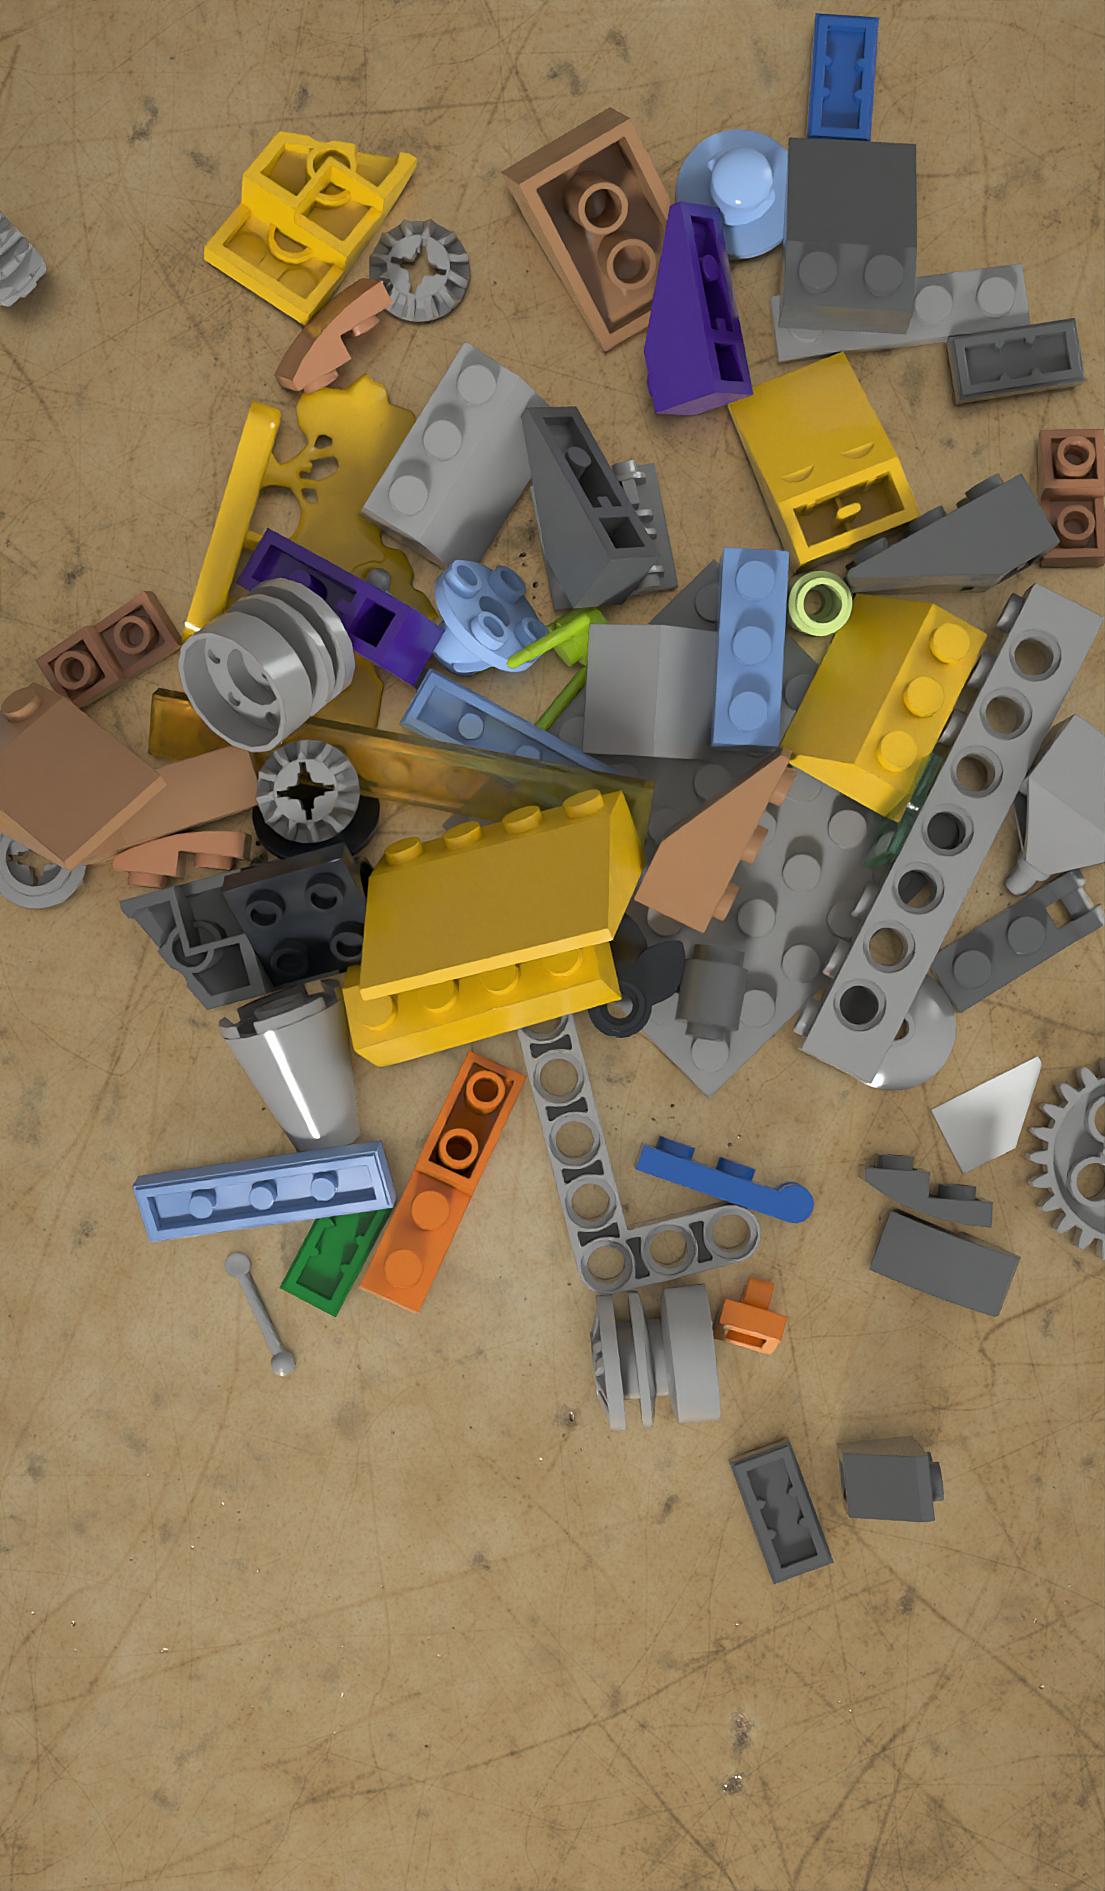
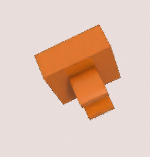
(749, 1321)

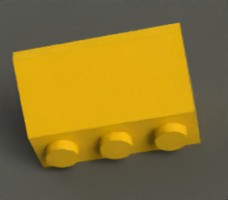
(881, 697)

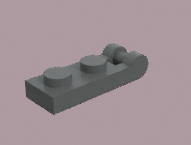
(1015, 941)

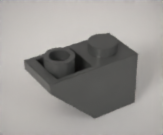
(889, 1480)

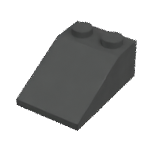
(849, 236)

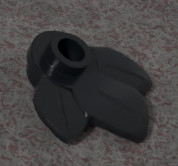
(643, 974)

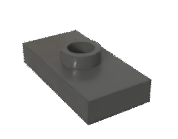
(1015, 361)
(781, 1511)

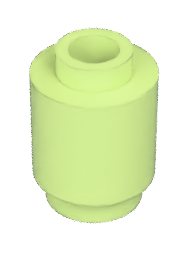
(835, 602)

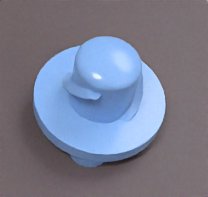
(747, 182)
(483, 618)

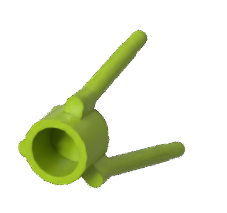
(570, 641)

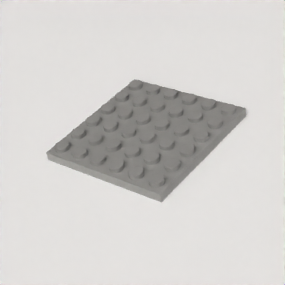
(790, 898)

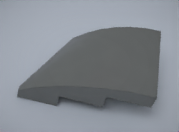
(205, 941)

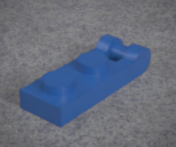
(726, 1181)

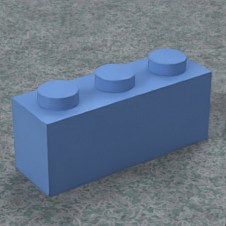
(749, 650)

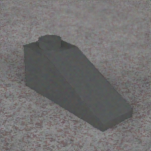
(583, 511)

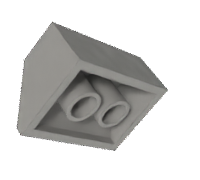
(458, 463)

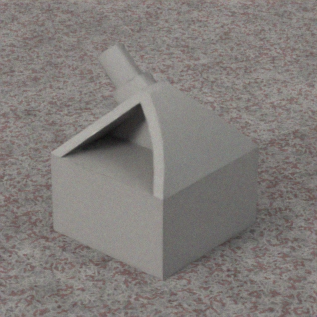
(1061, 806)

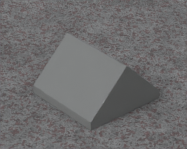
(649, 691)

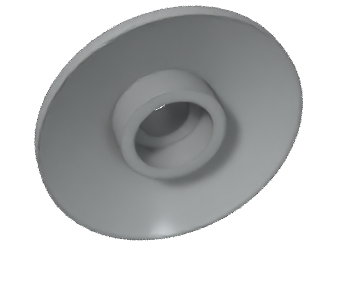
(926, 1040)

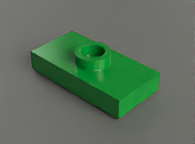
(333, 1258)

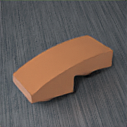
(319, 348)
(1073, 495)
(111, 652)
(166, 857)

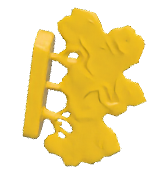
(364, 441)

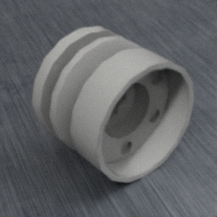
(266, 664)
(657, 1357)

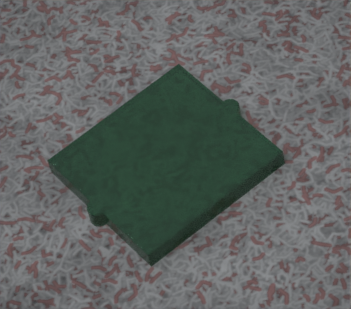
(899, 821)

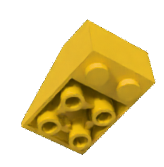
(823, 463)

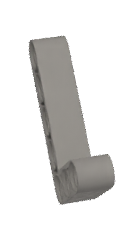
(595, 1168)

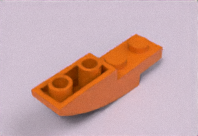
(443, 1182)

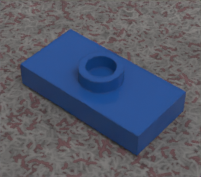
(842, 77)

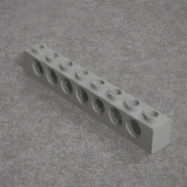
(1064, 636)

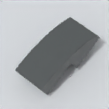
(909, 1186)
(944, 1263)

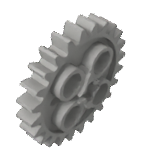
(1068, 1147)

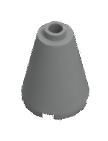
(300, 1062)

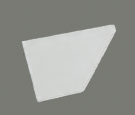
(988, 1117)

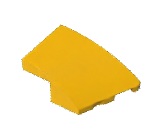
(306, 219)

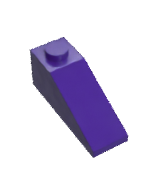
(694, 324)
(376, 623)

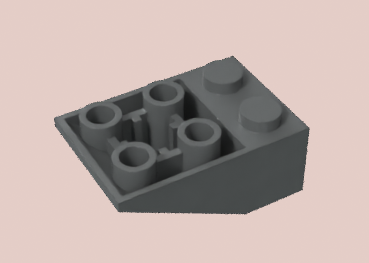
(967, 551)

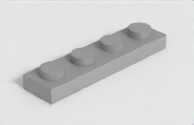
(943, 308)

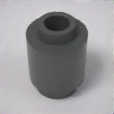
(712, 992)

